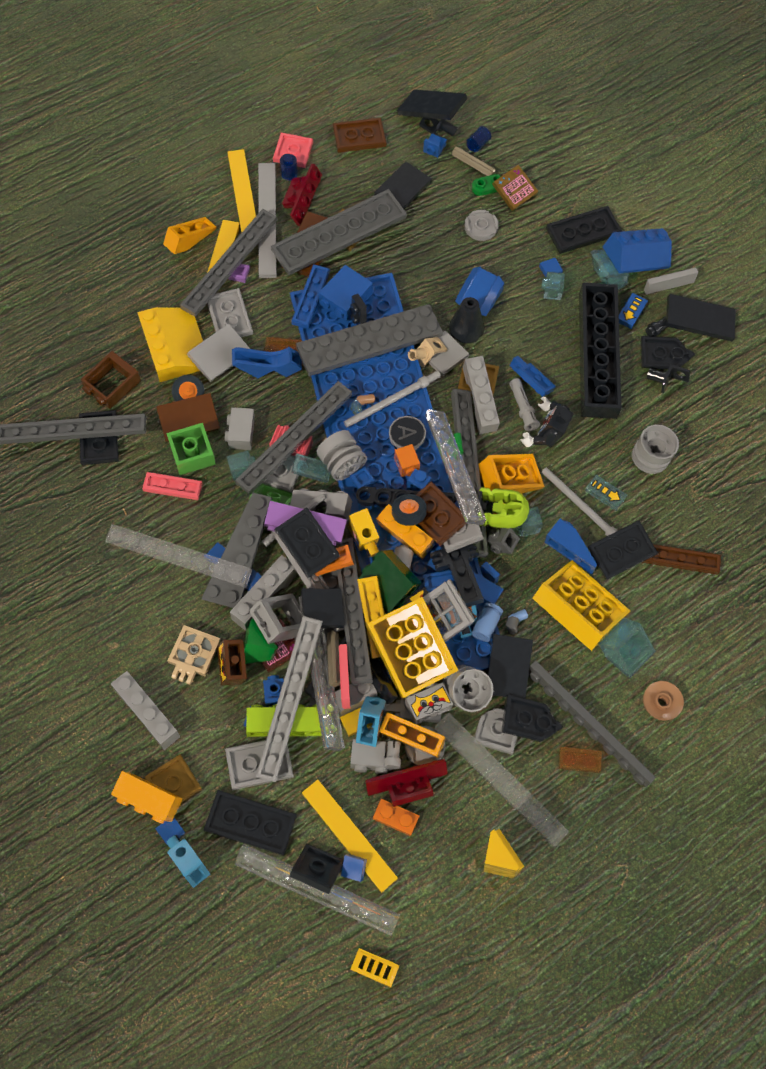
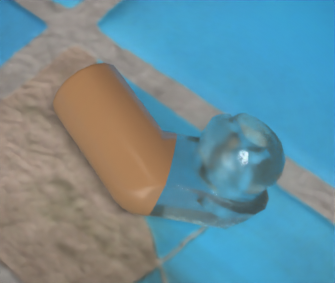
(360, 401)

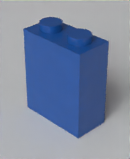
(339, 291)

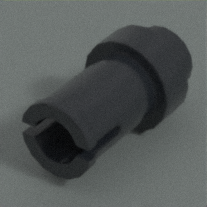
(655, 328)

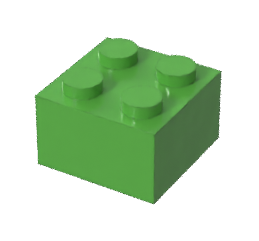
(191, 448)

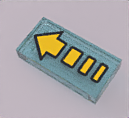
(606, 492)

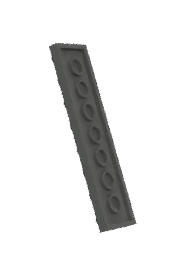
(338, 232)
(368, 339)

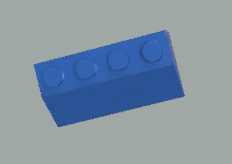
(639, 250)

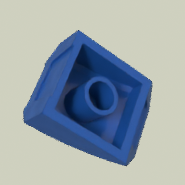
(483, 287)

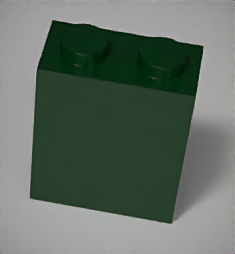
(394, 579)

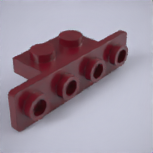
(301, 193)
(407, 784)

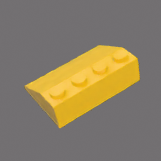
(170, 337)
(580, 604)
(411, 647)

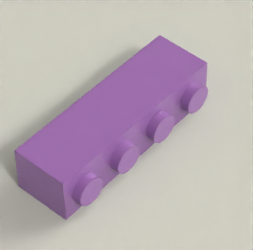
(331, 525)

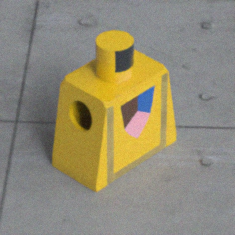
(361, 525)

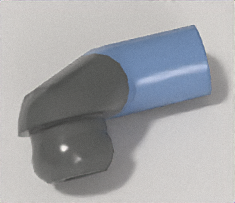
(514, 619)

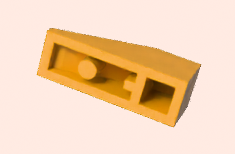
(187, 234)

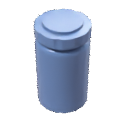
(487, 622)

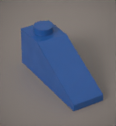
(567, 541)

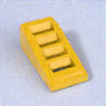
(394, 967)

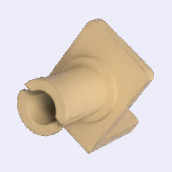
(426, 351)

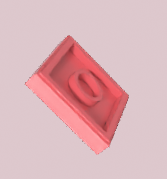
(295, 145)

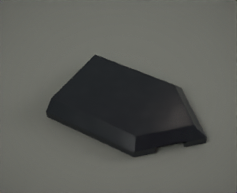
(663, 351)
(528, 719)

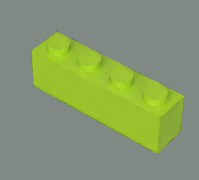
(260, 719)

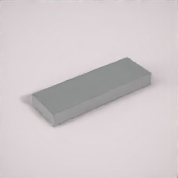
(670, 281)

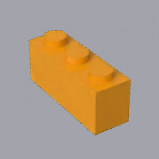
(408, 535)
(412, 735)
(146, 797)

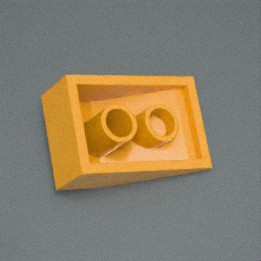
(511, 472)

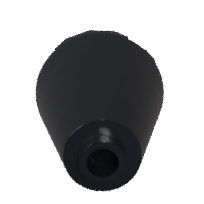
(467, 322)

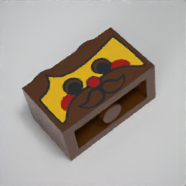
(232, 662)

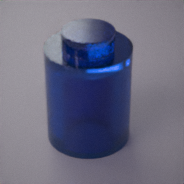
(478, 139)
(288, 166)

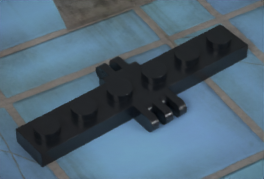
(461, 571)

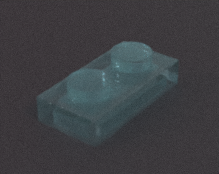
(310, 468)

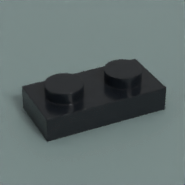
(359, 310)

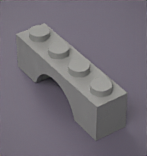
(478, 381)
(273, 580)
(145, 710)

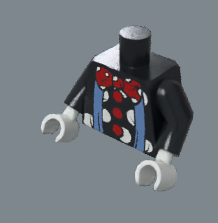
(553, 425)

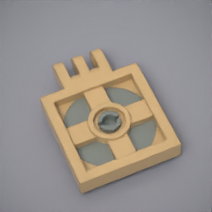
(193, 653)

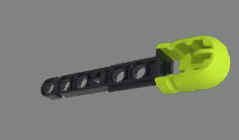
(509, 503)

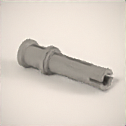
(526, 411)

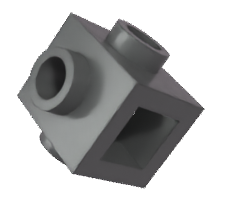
(502, 540)

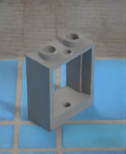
(274, 631)

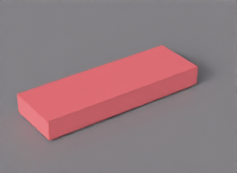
(172, 486)
(344, 676)

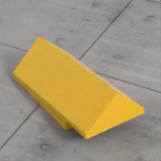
(501, 857)

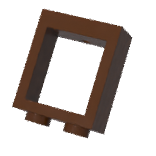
(111, 361)

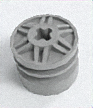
(655, 449)
(341, 455)
(478, 690)

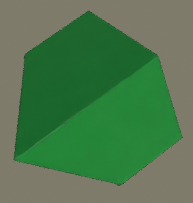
(256, 646)

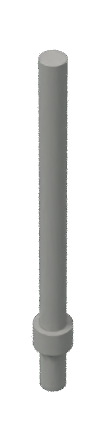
(421, 383)
(580, 503)

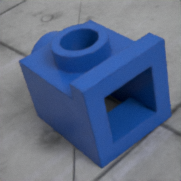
(418, 479)
(273, 681)

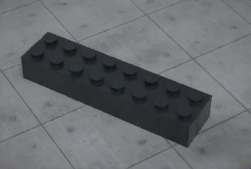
(599, 351)

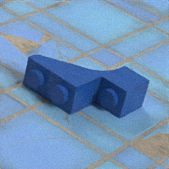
(261, 362)

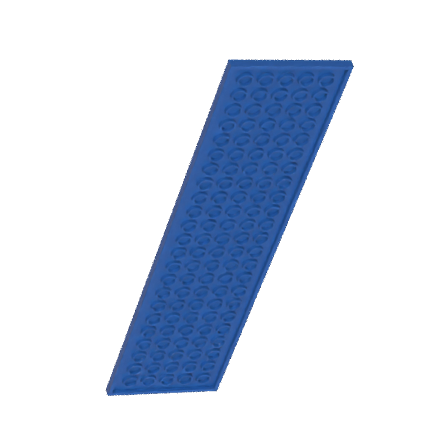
(384, 377)

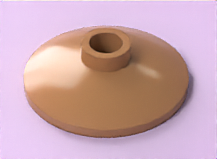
(669, 694)

